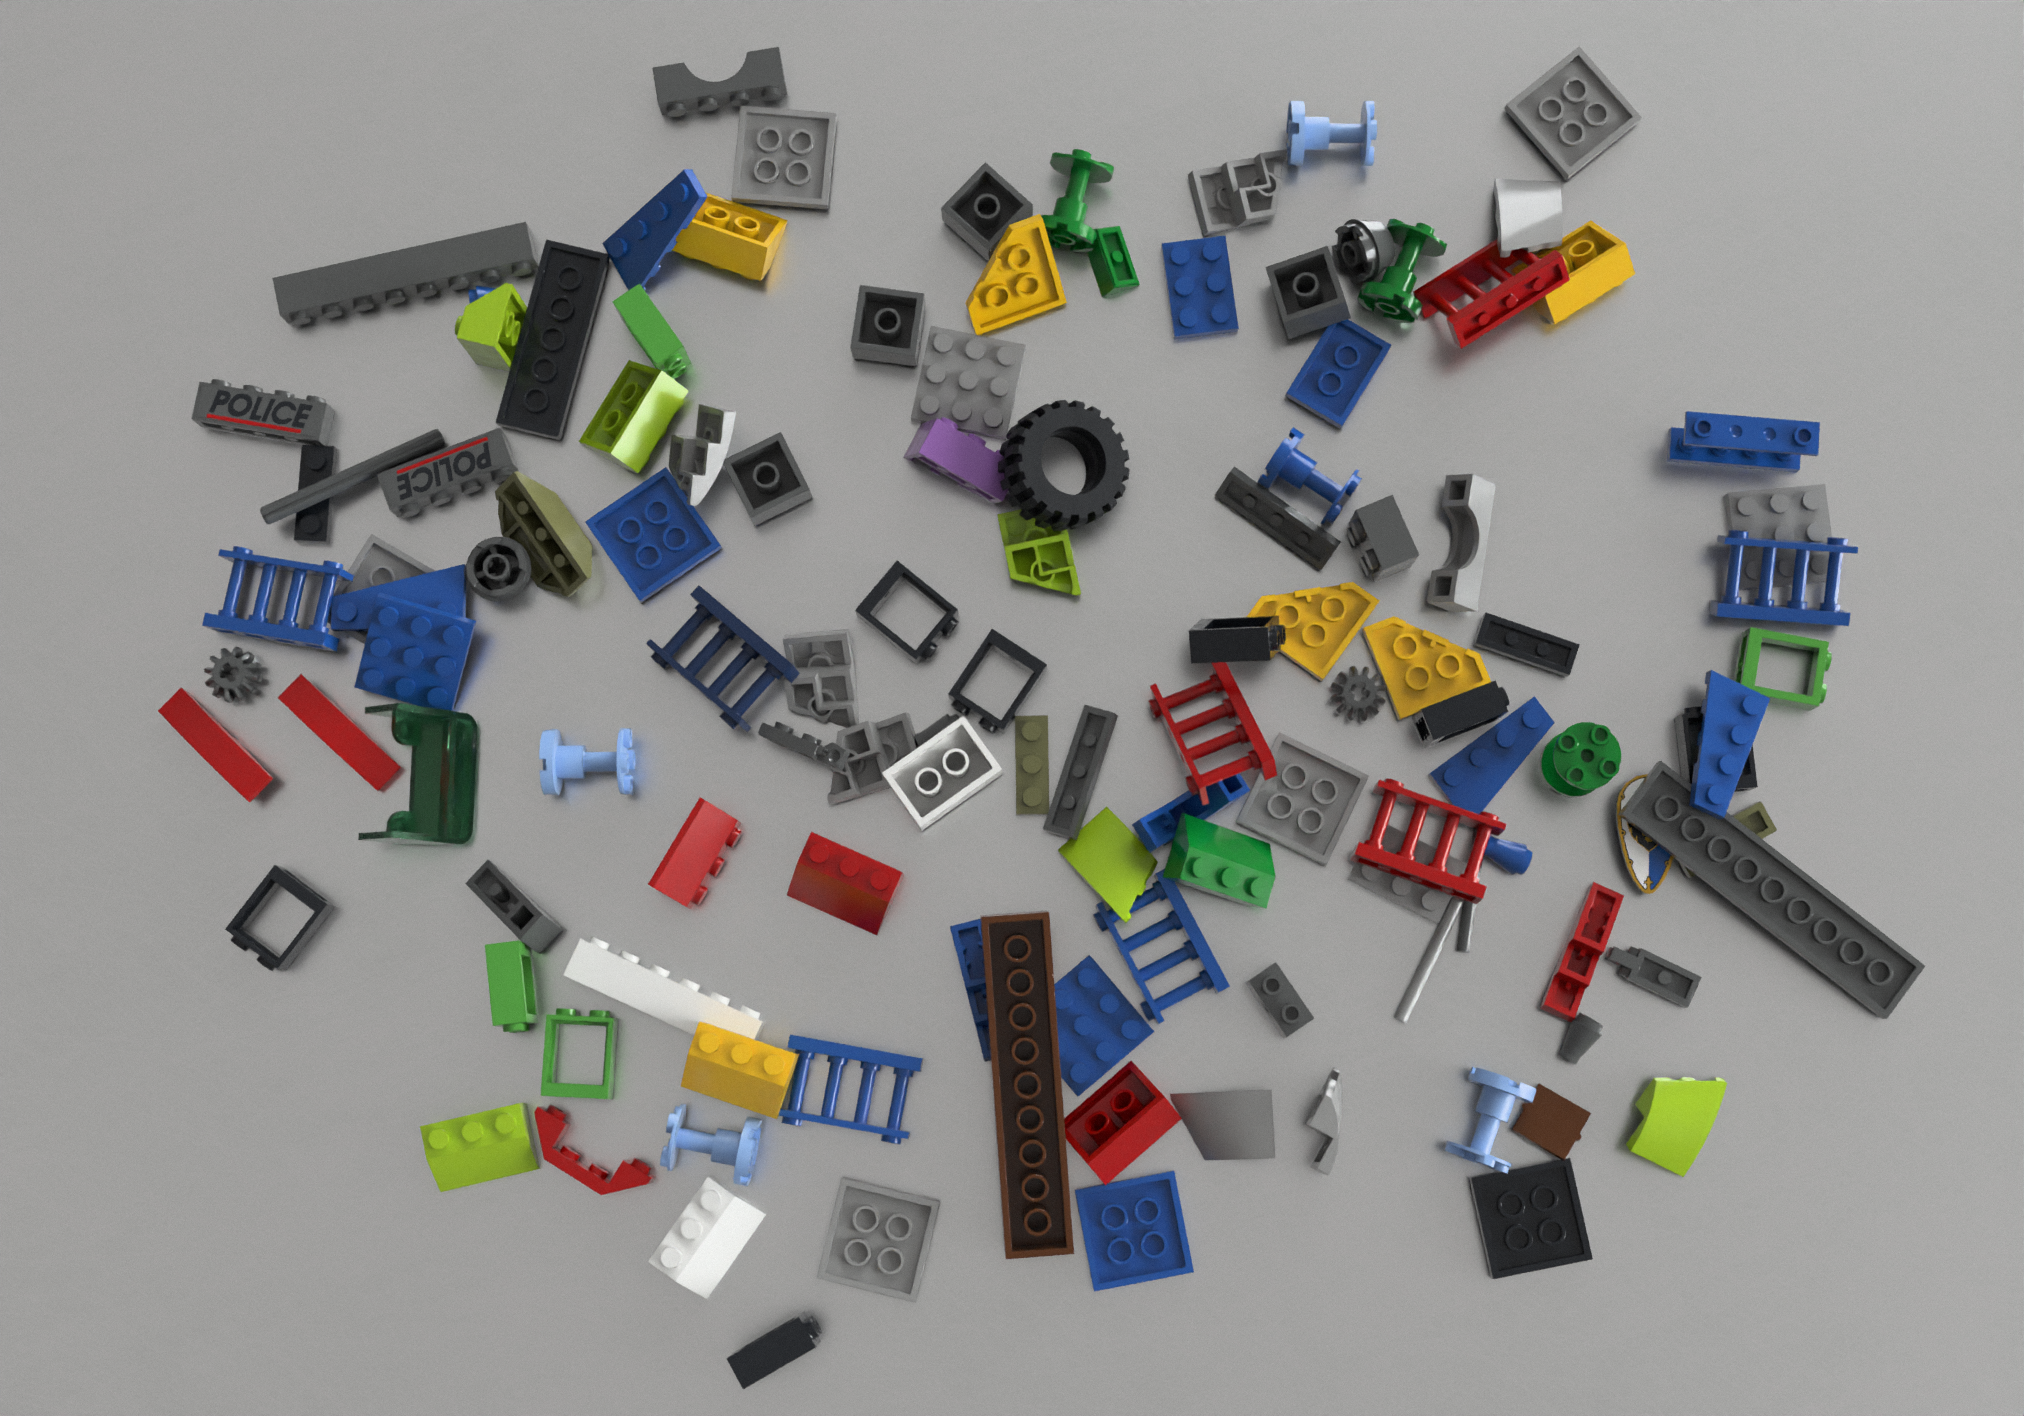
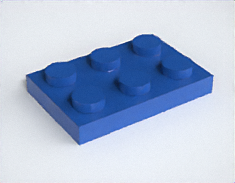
(1199, 287)
(1338, 371)

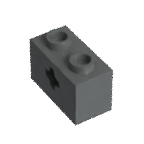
(1279, 1000)

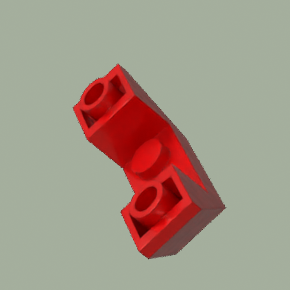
(551, 1131)

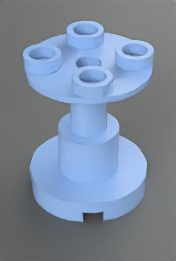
(1317, 133)
(574, 761)
(1494, 1106)
(725, 1146)

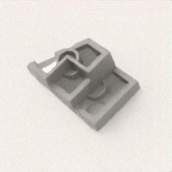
(1237, 192)
(1528, 215)
(699, 458)
(826, 676)
(872, 751)
(1326, 1121)
(1229, 1123)

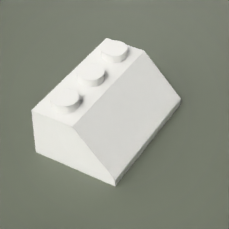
(942, 773)
(707, 1237)

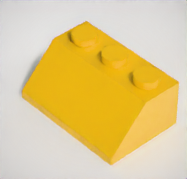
(732, 237)
(1594, 265)
(738, 1069)

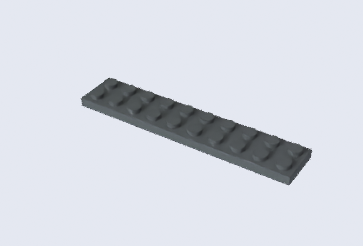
(1773, 892)

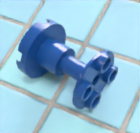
(1300, 470)

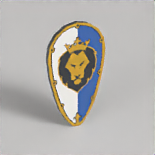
(1643, 858)

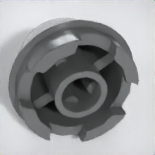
(1363, 249)
(498, 568)

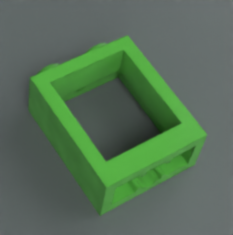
(652, 332)
(1749, 658)
(511, 986)
(568, 1016)

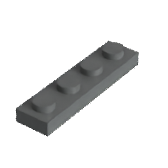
(1277, 518)
(1080, 772)

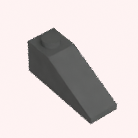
(513, 907)

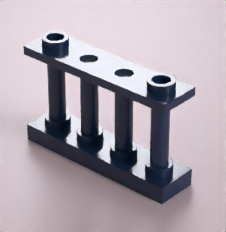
(728, 629)

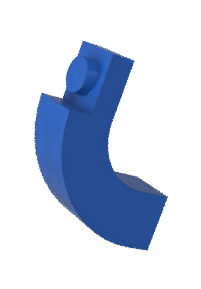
(1161, 825)

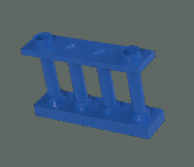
(1742, 441)
(1796, 608)
(287, 629)
(1194, 948)
(870, 1062)

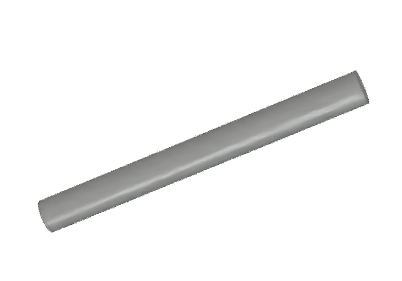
(1428, 960)

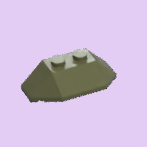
(548, 533)

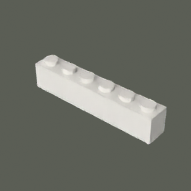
(655, 993)

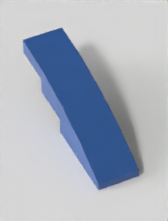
(969, 950)

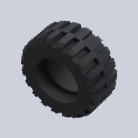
(1096, 444)

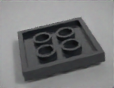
(1530, 1218)

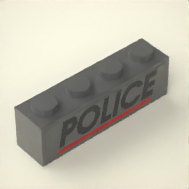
(263, 414)
(447, 473)

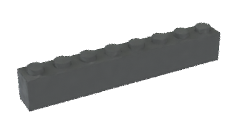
(406, 273)

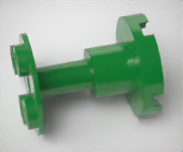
(1069, 213)
(1397, 283)
(1580, 759)

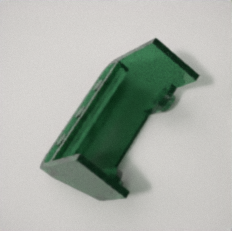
(439, 779)

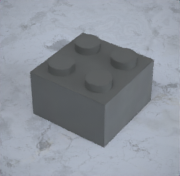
(985, 210)
(1308, 292)
(888, 325)
(767, 478)
(1382, 539)

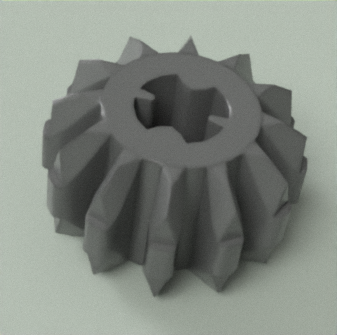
(222, 668)
(1368, 690)

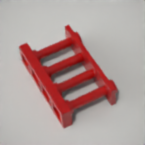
(1498, 304)
(1244, 732)
(1403, 862)

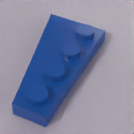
(653, 229)
(437, 589)
(1726, 737)
(1486, 764)

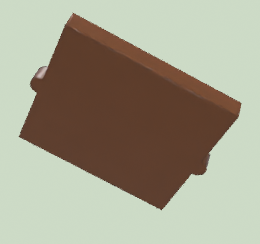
(1551, 1122)

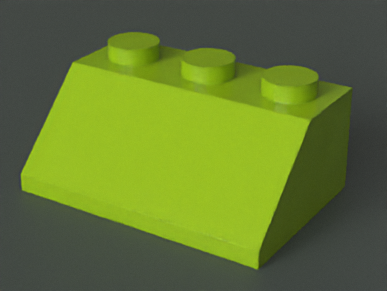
(492, 327)
(634, 415)
(480, 1147)

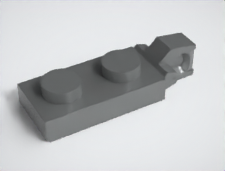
(807, 745)
(1655, 974)

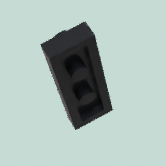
(314, 522)
(1526, 644)

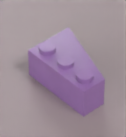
(958, 457)

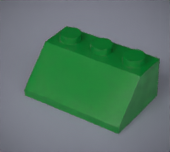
(1221, 862)

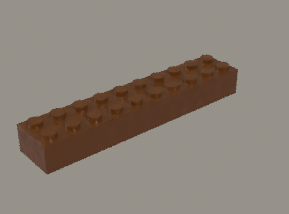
(1027, 1084)

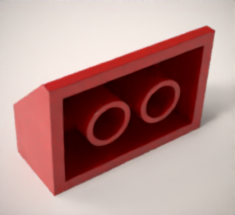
(696, 854)
(844, 883)
(1119, 1122)

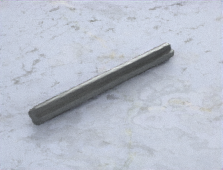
(352, 476)

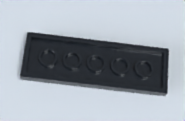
(553, 339)

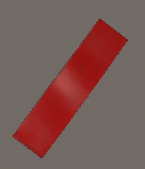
(339, 732)
(215, 744)
(1582, 952)

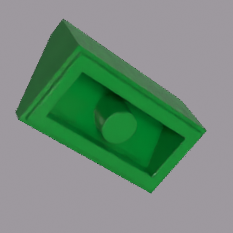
(1112, 262)

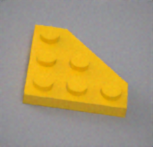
(1017, 279)
(1318, 622)
(1421, 665)

